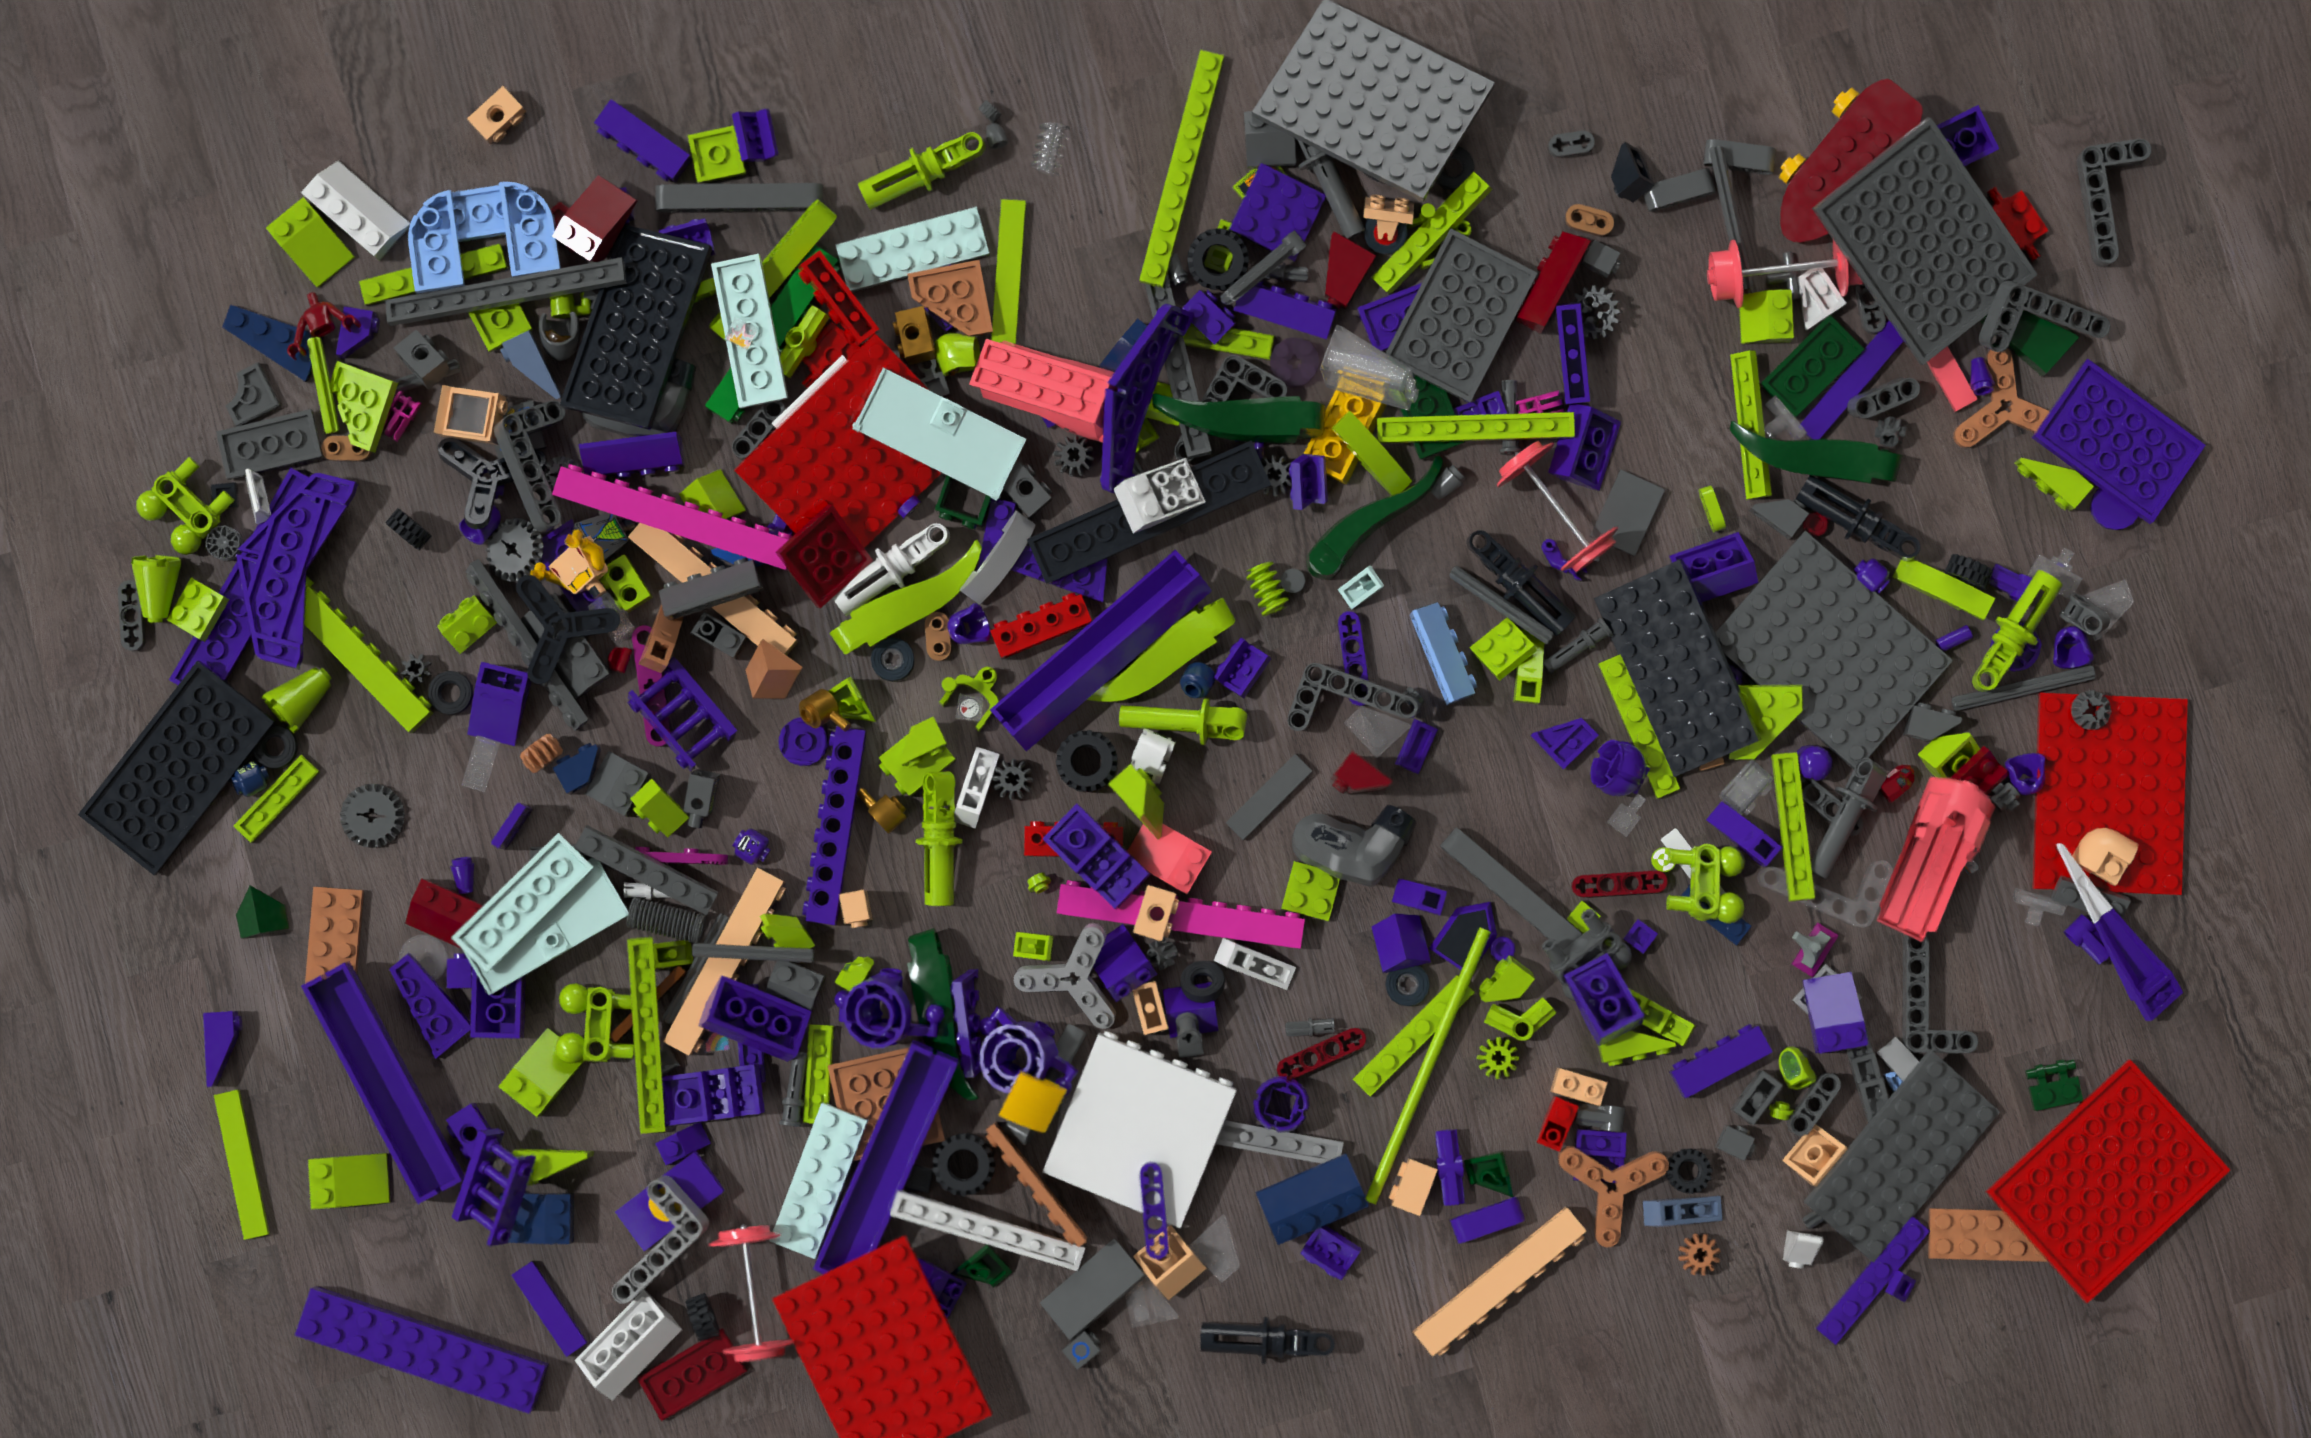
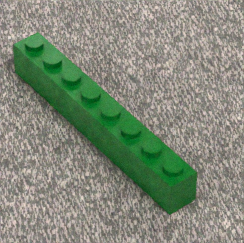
(786, 313)

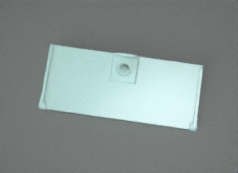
(939, 433)
(574, 919)

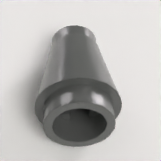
(1448, 482)

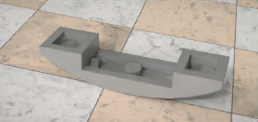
(1000, 559)
(1898, 1058)

